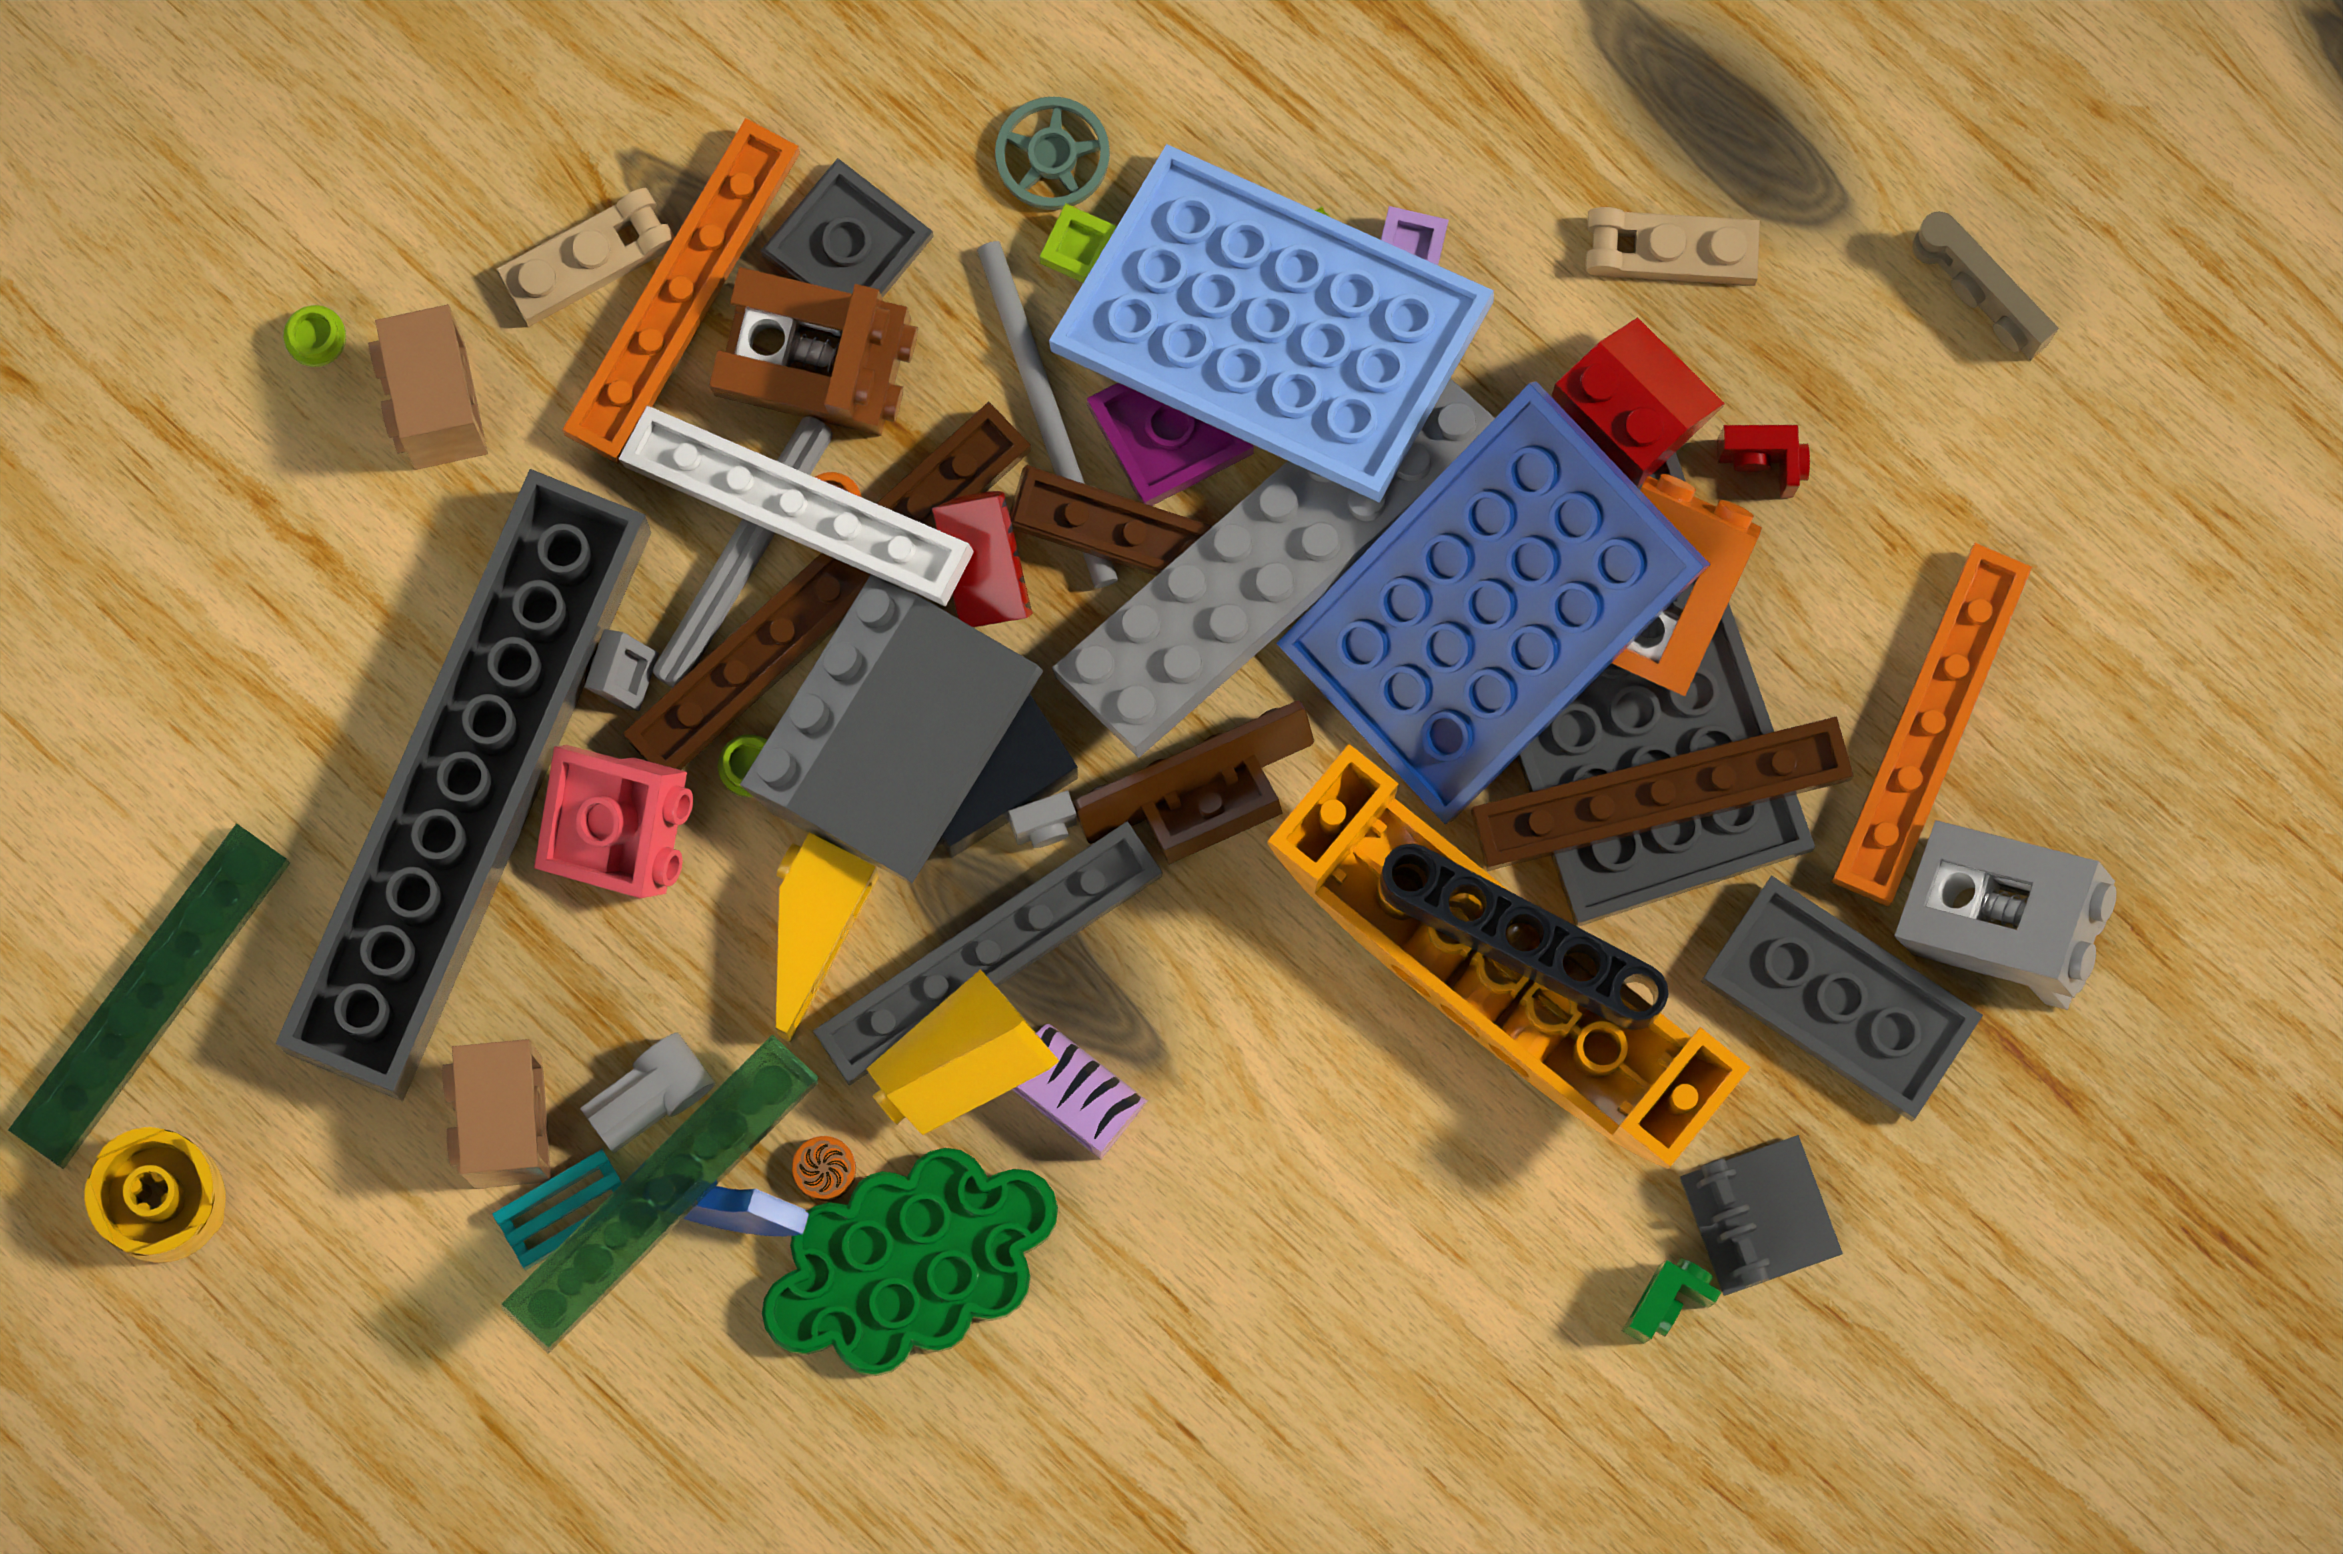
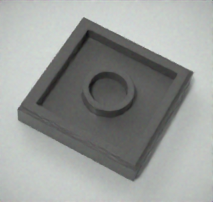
(847, 235)

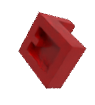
(1757, 446)

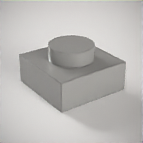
(621, 669)
(1043, 820)

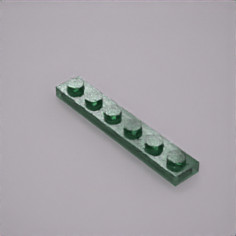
(149, 996)
(659, 1194)

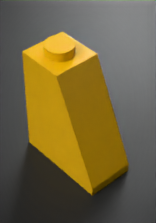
(959, 1058)

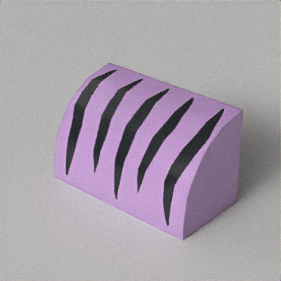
(1081, 1095)

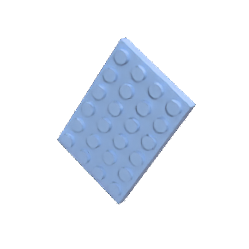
(1272, 322)

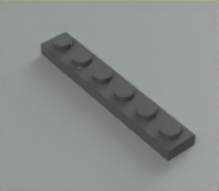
(996, 944)

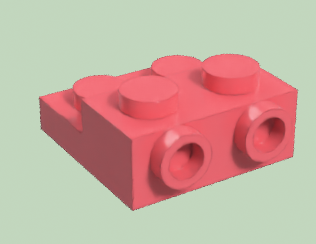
(613, 822)

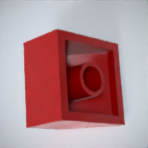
(1636, 400)

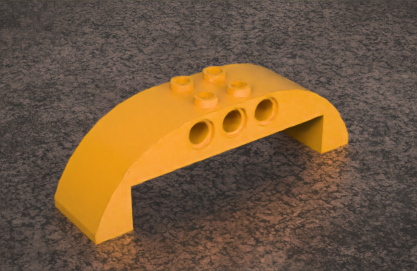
(1633, 1086)

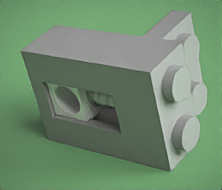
(2056, 928)

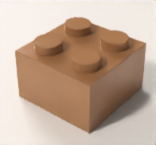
(430, 387)
(499, 1114)

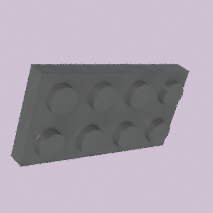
(1842, 998)

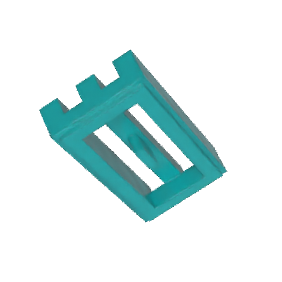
(547, 1190)

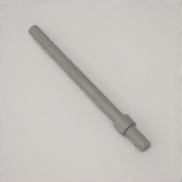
(1036, 384)

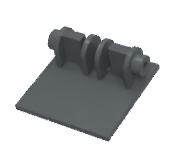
(1760, 1215)

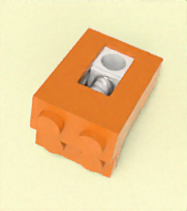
(1726, 541)

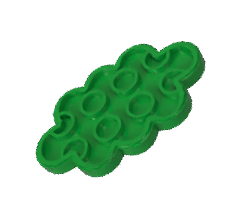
(910, 1262)

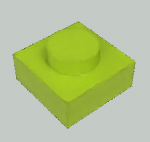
(1076, 243)

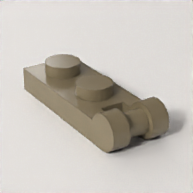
(1984, 284)

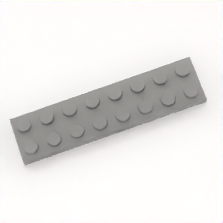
(1246, 584)

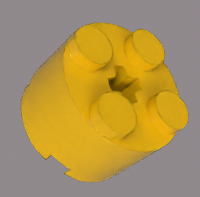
(123, 1178)

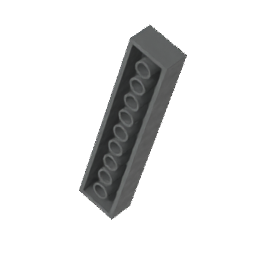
(465, 786)

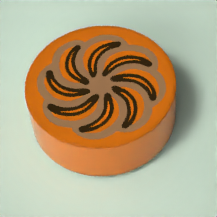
(824, 1168)

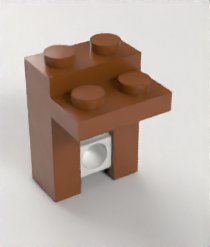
(863, 379)

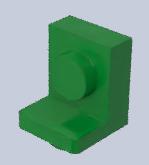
(1659, 1308)

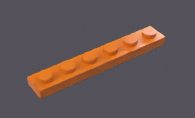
(682, 289)
(1931, 725)

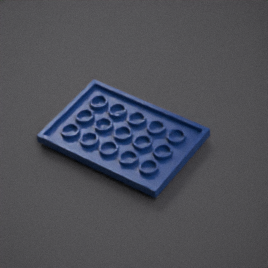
(1492, 602)

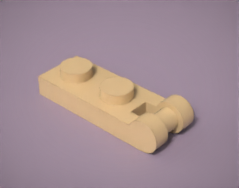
(1674, 247)
(585, 257)

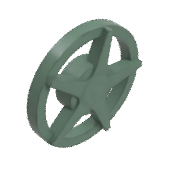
(1052, 153)

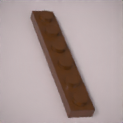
(1662, 793)

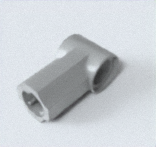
(662, 1083)

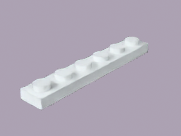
(796, 505)

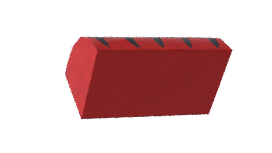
(993, 580)

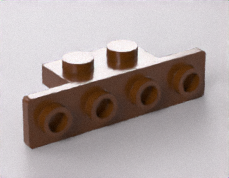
(1202, 790)

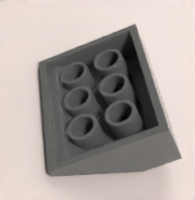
(890, 729)

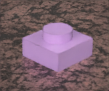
(1415, 233)

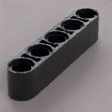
(1541, 964)

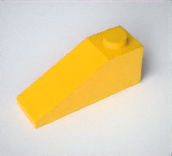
(817, 909)

